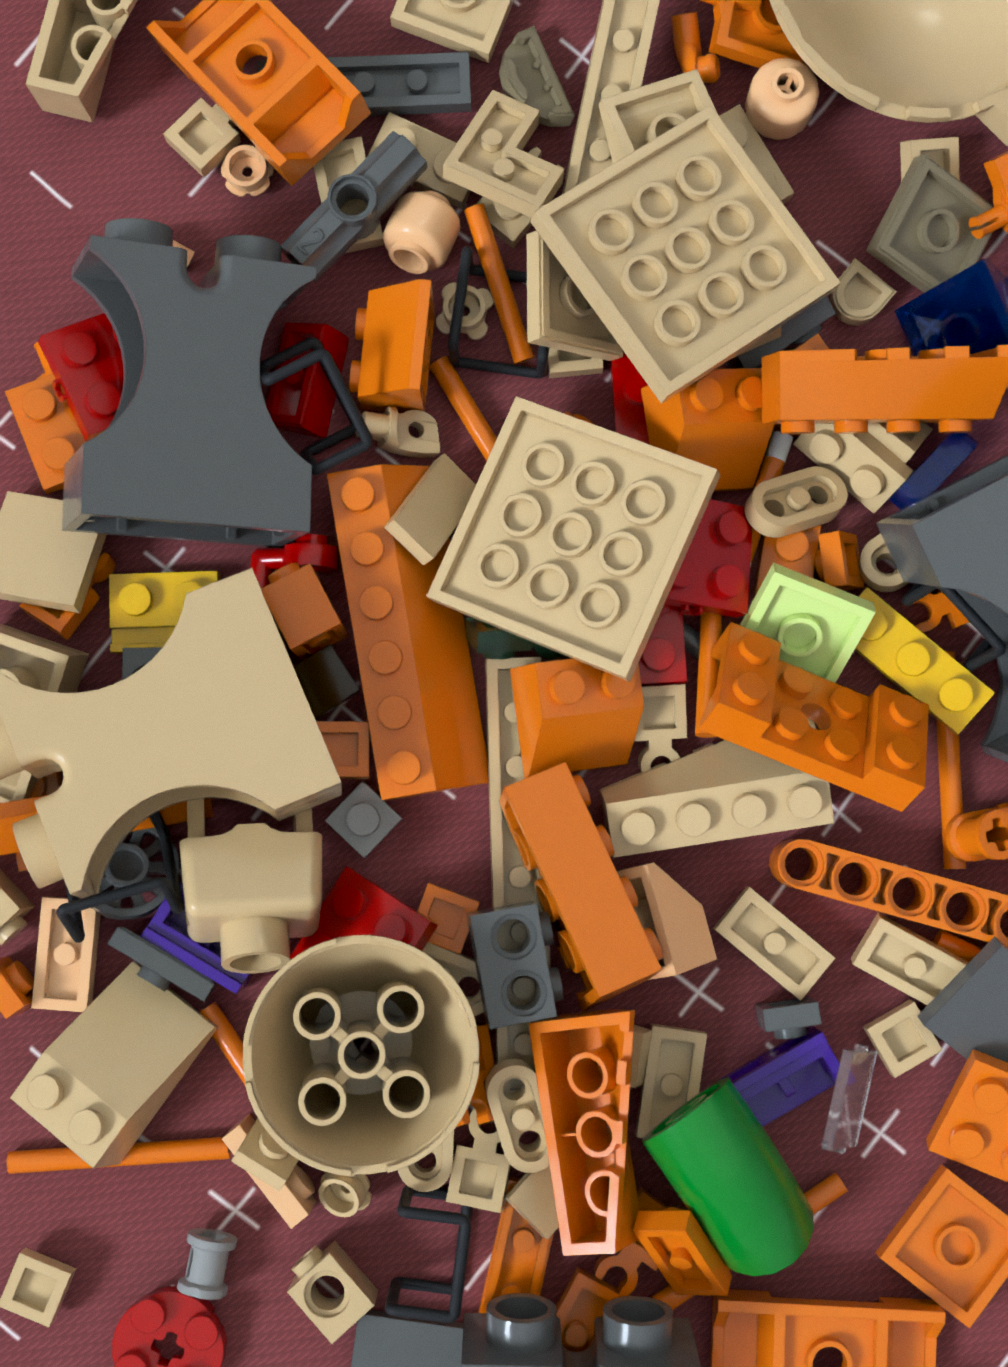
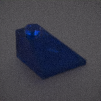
(960, 312)

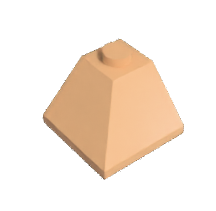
(673, 917)

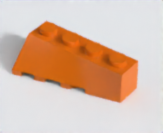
(881, 388)
(580, 884)
(584, 1104)

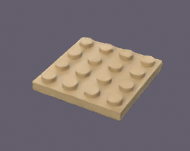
(684, 253)
(574, 537)

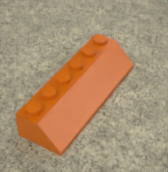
(406, 645)

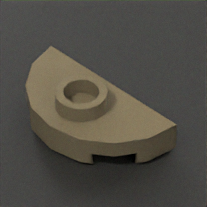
(531, 79)

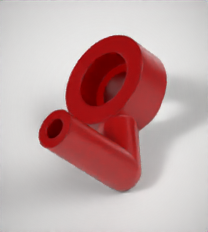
(305, 550)

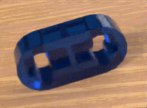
(934, 469)

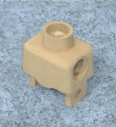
(251, 889)

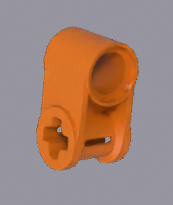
(979, 834)

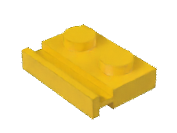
(149, 606)

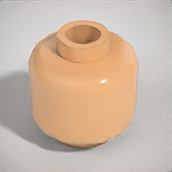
(782, 98)
(421, 231)

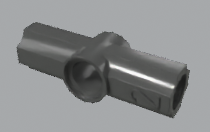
(378, 182)

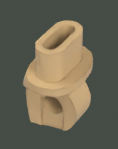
(393, 434)

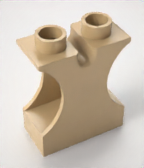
(197, 722)

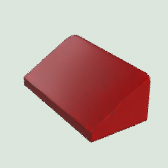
(306, 399)

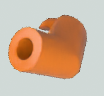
(689, 50)

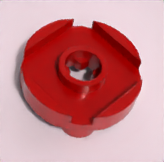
(172, 1312)

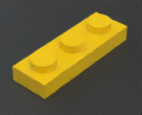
(921, 667)

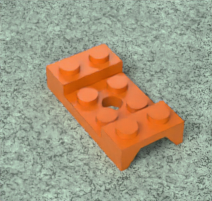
(289, 108)
(861, 742)
(788, 1332)

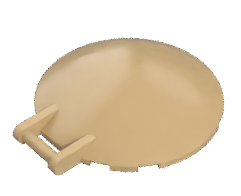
(908, 55)

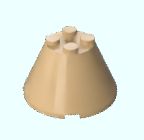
(409, 1086)

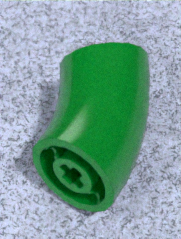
(733, 1181)

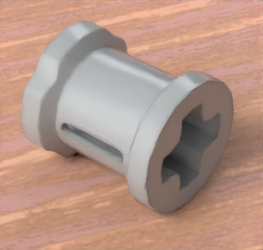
(207, 1263)

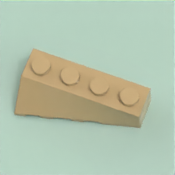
(75, 54)
(712, 798)

